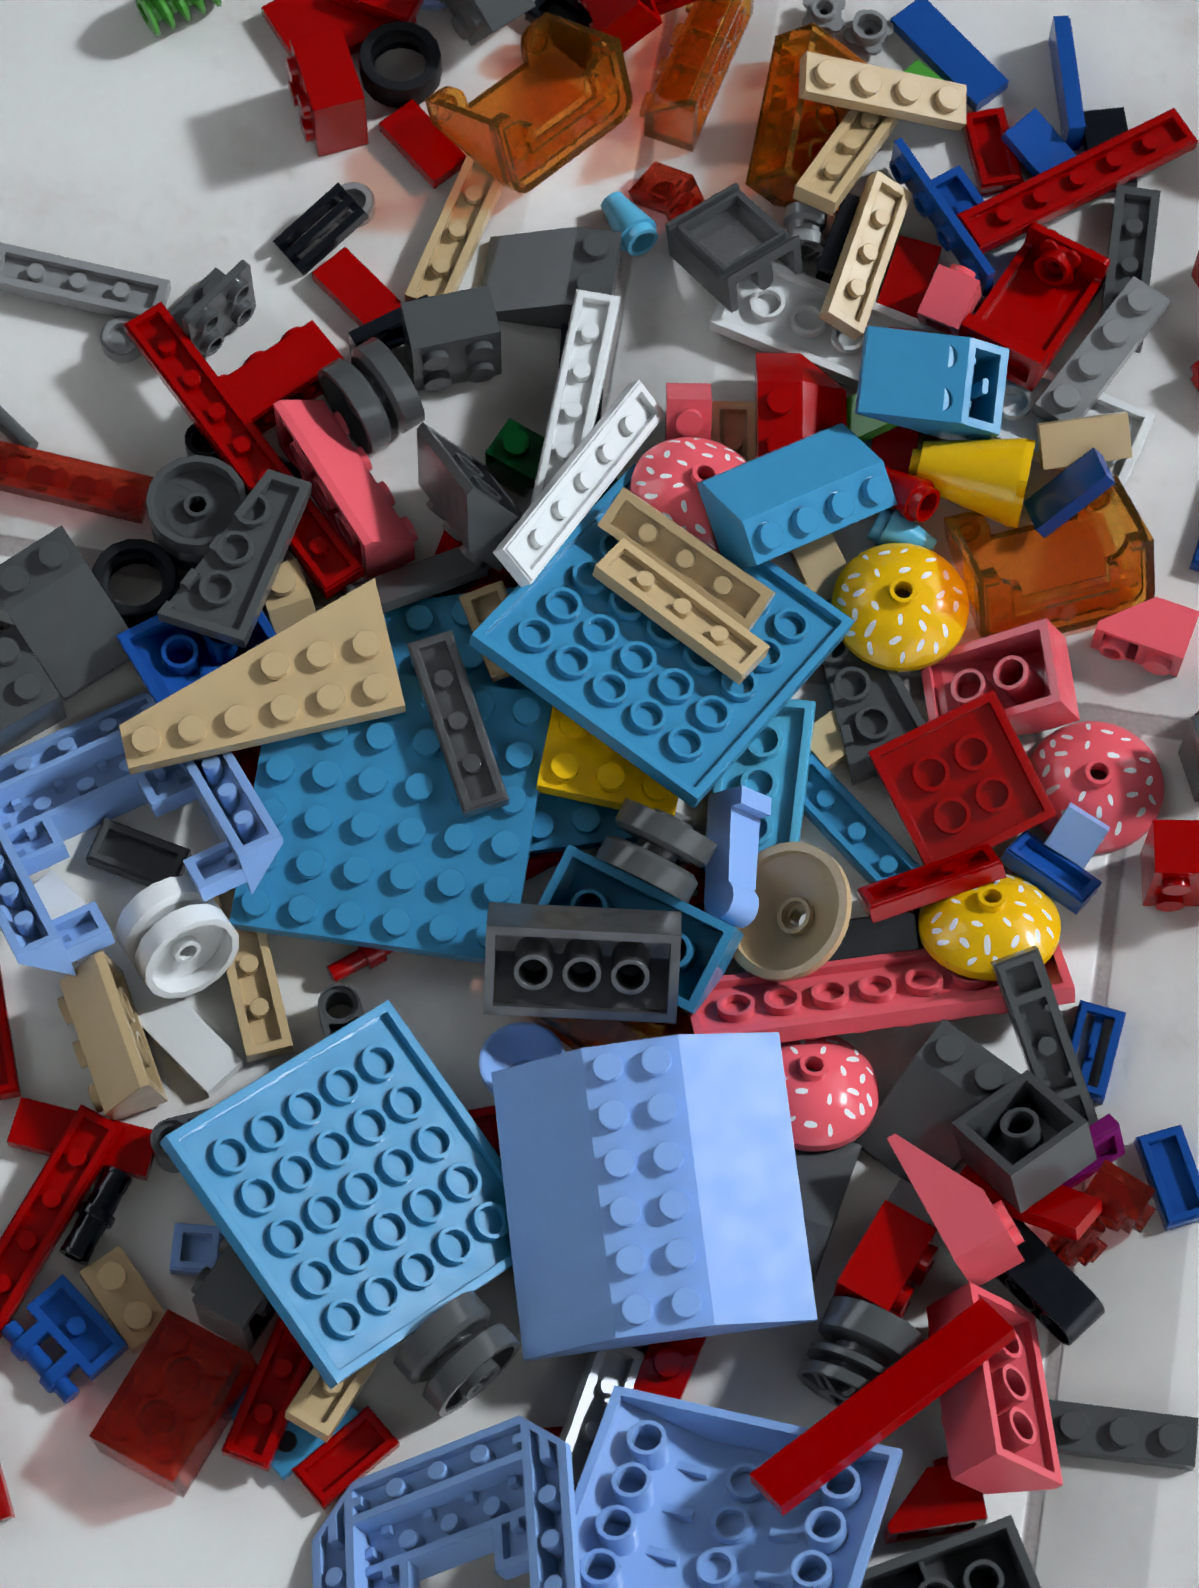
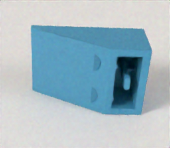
(932, 383)

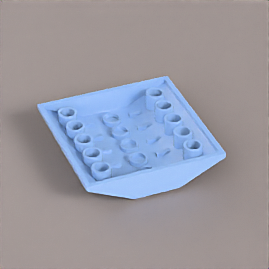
(652, 1193)
(676, 1505)

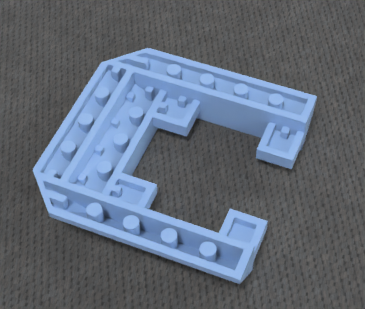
(75, 782)
(470, 1498)

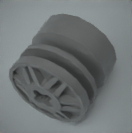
(860, 1347)

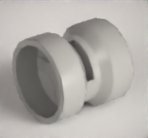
(808, 224)

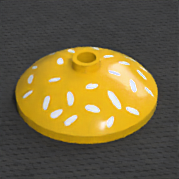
(897, 630)
(989, 924)

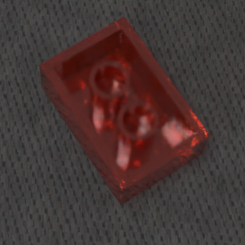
(174, 1403)

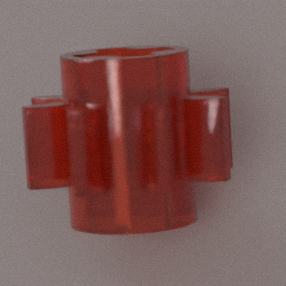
(1084, 1250)

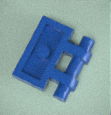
(76, 1328)

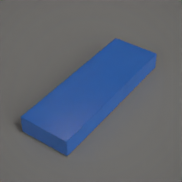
(949, 52)
(1067, 82)

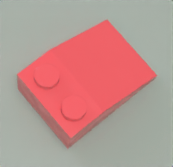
(1024, 668)
(973, 1229)

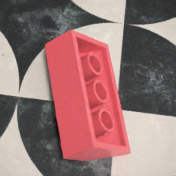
(343, 485)
(1000, 1412)

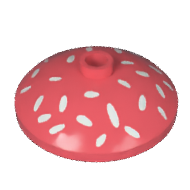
(669, 476)
(1123, 800)
(836, 1101)

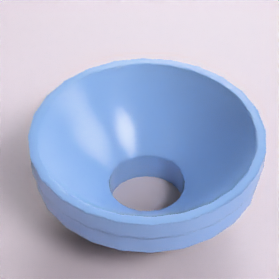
(514, 1046)

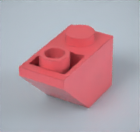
(950, 298)
(688, 410)
(1148, 634)

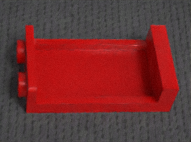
(1032, 315)

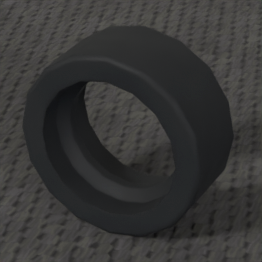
(394, 36)
(137, 552)

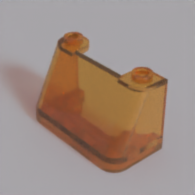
(545, 109)
(1072, 577)

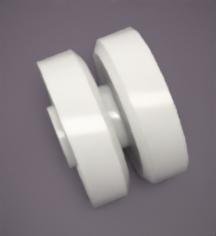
(176, 938)

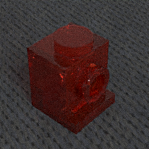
(1123, 1199)

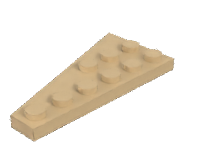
(302, 681)

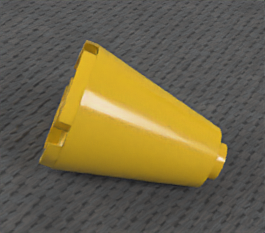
(978, 474)

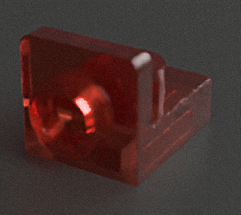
(666, 190)

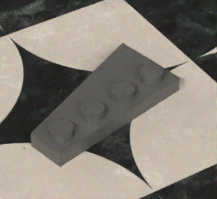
(237, 573)
(868, 706)

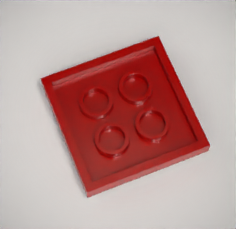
(962, 781)

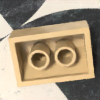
(110, 1039)

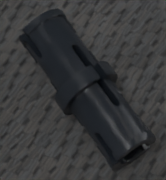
(95, 1215)

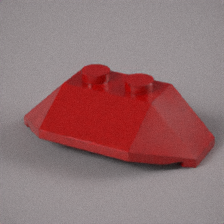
(793, 400)

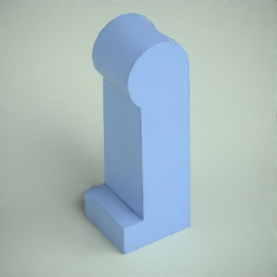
(732, 871)

